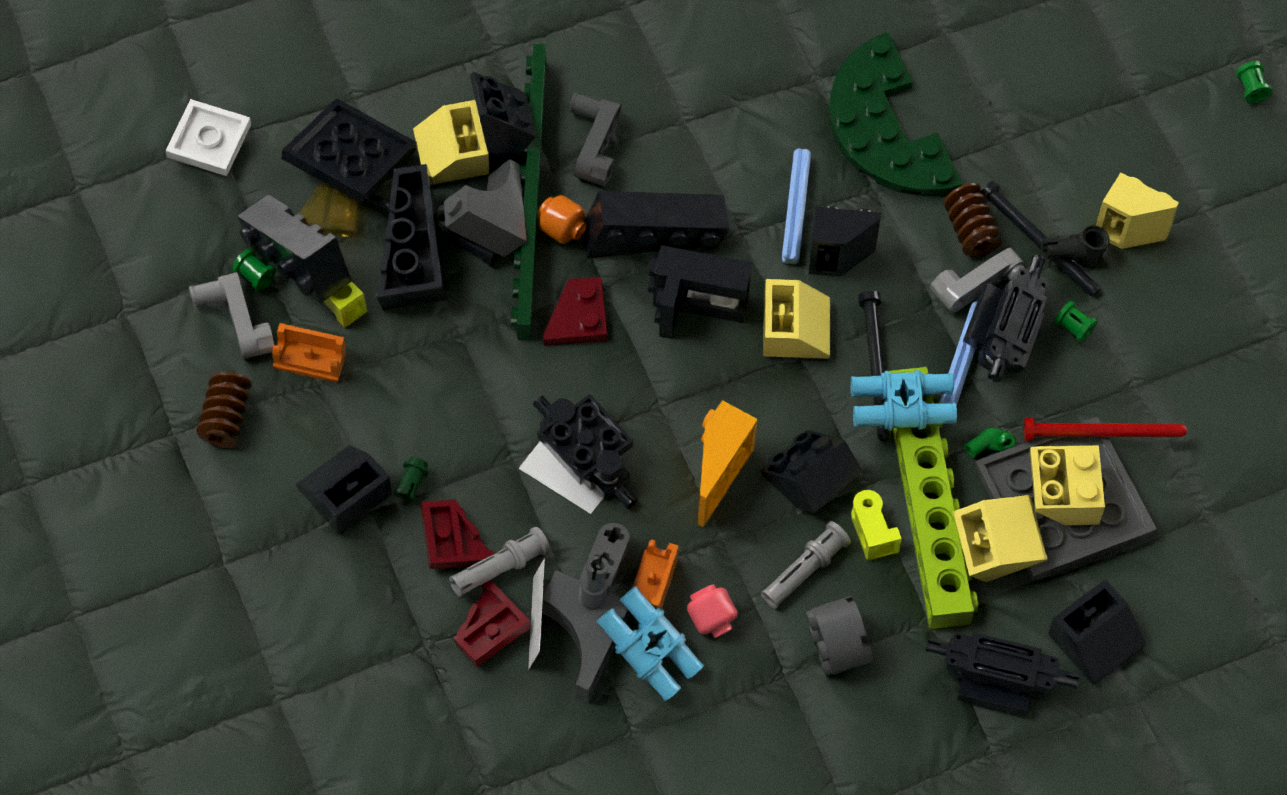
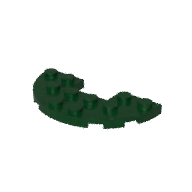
(870, 131)

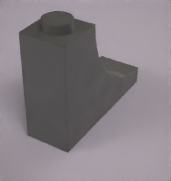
(490, 216)
(593, 644)

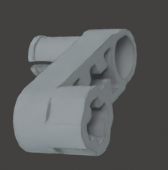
(959, 292)
(251, 339)

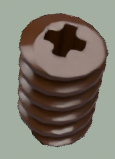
(972, 220)
(223, 409)

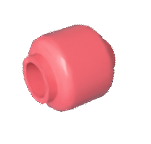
(712, 611)

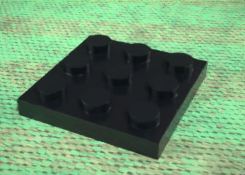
(349, 150)

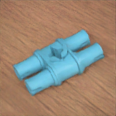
(893, 411)
(666, 643)

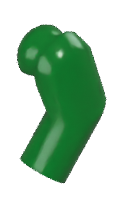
(990, 439)

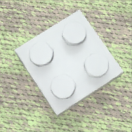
(208, 137)

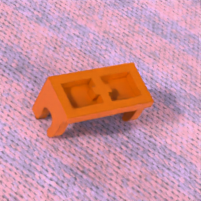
(309, 353)
(656, 572)

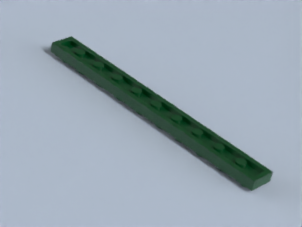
(530, 176)

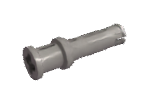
(513, 555)
(816, 555)

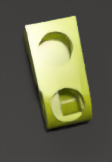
(347, 304)
(871, 526)

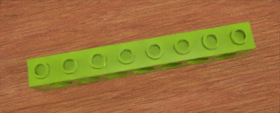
(942, 607)

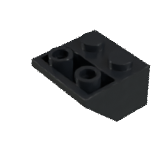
(503, 117)
(842, 239)
(812, 470)
(346, 487)
(1097, 632)

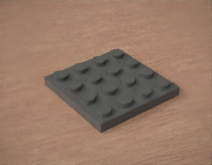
(1122, 521)

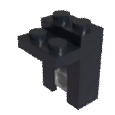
(698, 286)

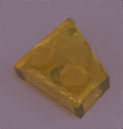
(331, 211)

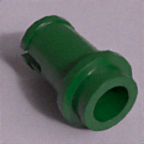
(411, 478)

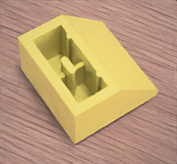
(453, 143)
(1136, 213)
(795, 320)
(1068, 483)
(1000, 537)

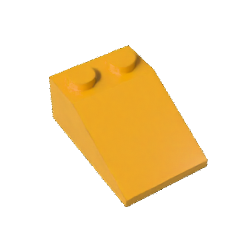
(726, 448)

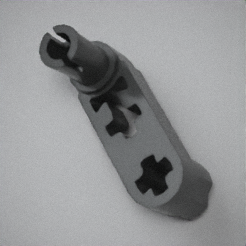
(591, 163)
(603, 564)

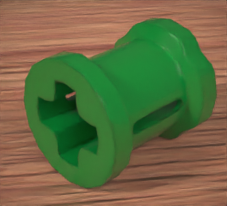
(1254, 82)
(254, 270)
(1075, 322)

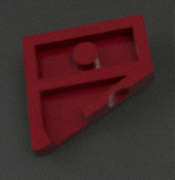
(578, 314)
(450, 537)
(490, 625)

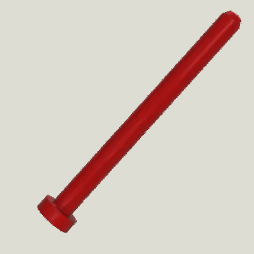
(1033, 429)

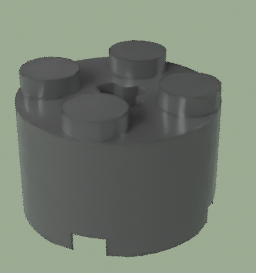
(839, 636)

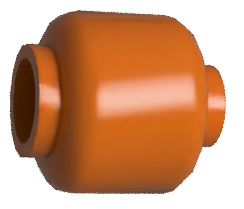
(562, 219)

